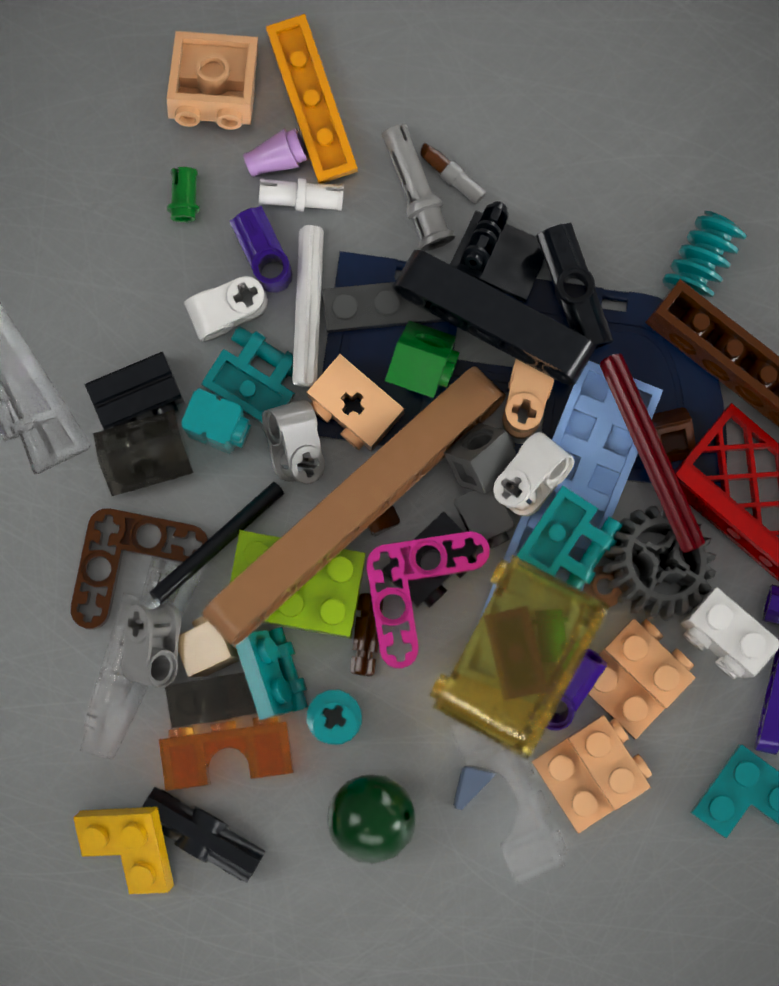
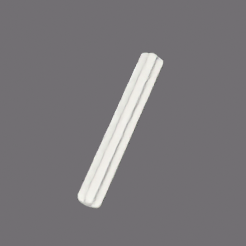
(308, 306)

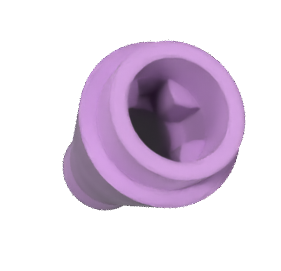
(277, 153)

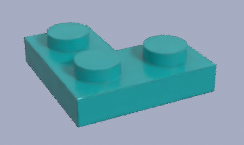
(740, 783)

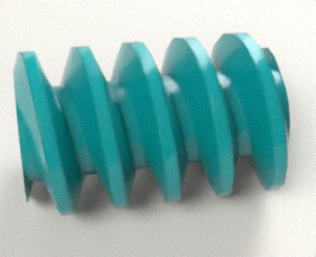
(705, 253)
(331, 700)

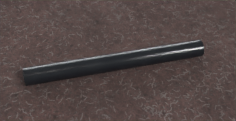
(216, 543)

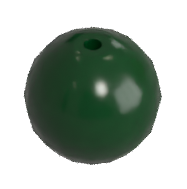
(371, 818)

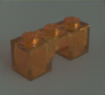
(188, 756)

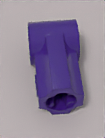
(261, 247)
(577, 690)

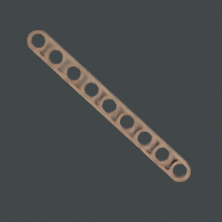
(352, 507)

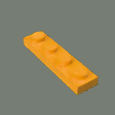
(311, 99)

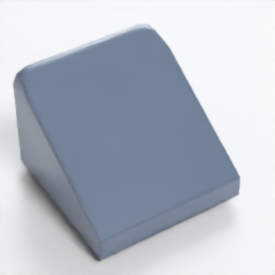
(469, 785)

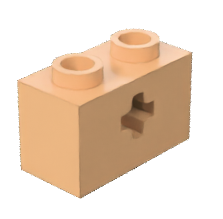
(345, 381)

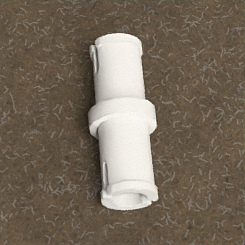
(301, 194)

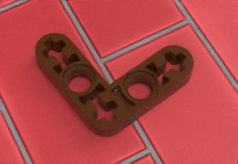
(127, 541)

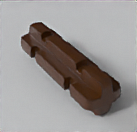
(365, 638)

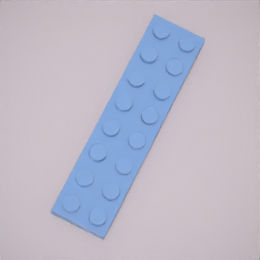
(602, 454)

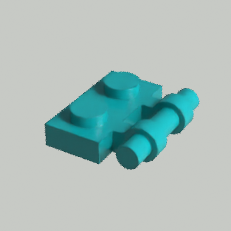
(241, 383)
(559, 531)
(272, 673)

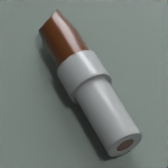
(452, 173)

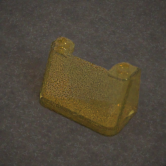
(520, 656)

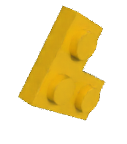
(133, 835)

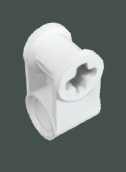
(219, 309)
(535, 471)

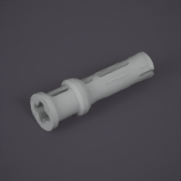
(423, 205)

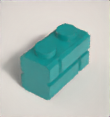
(215, 422)

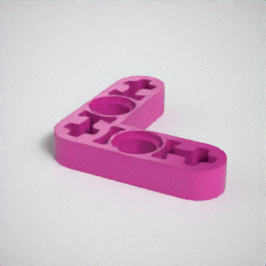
(407, 571)

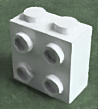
(730, 634)

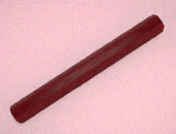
(652, 453)

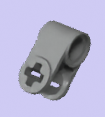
(293, 440)
(149, 647)

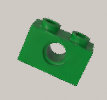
(423, 359)

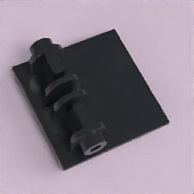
(499, 253)

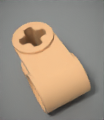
(528, 391)

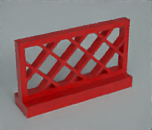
(715, 502)

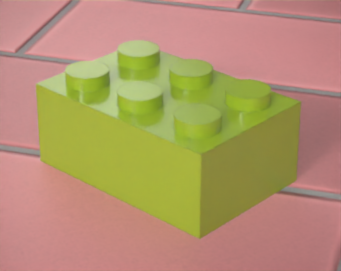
(325, 602)

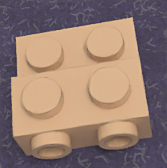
(212, 79)
(640, 677)
(593, 772)

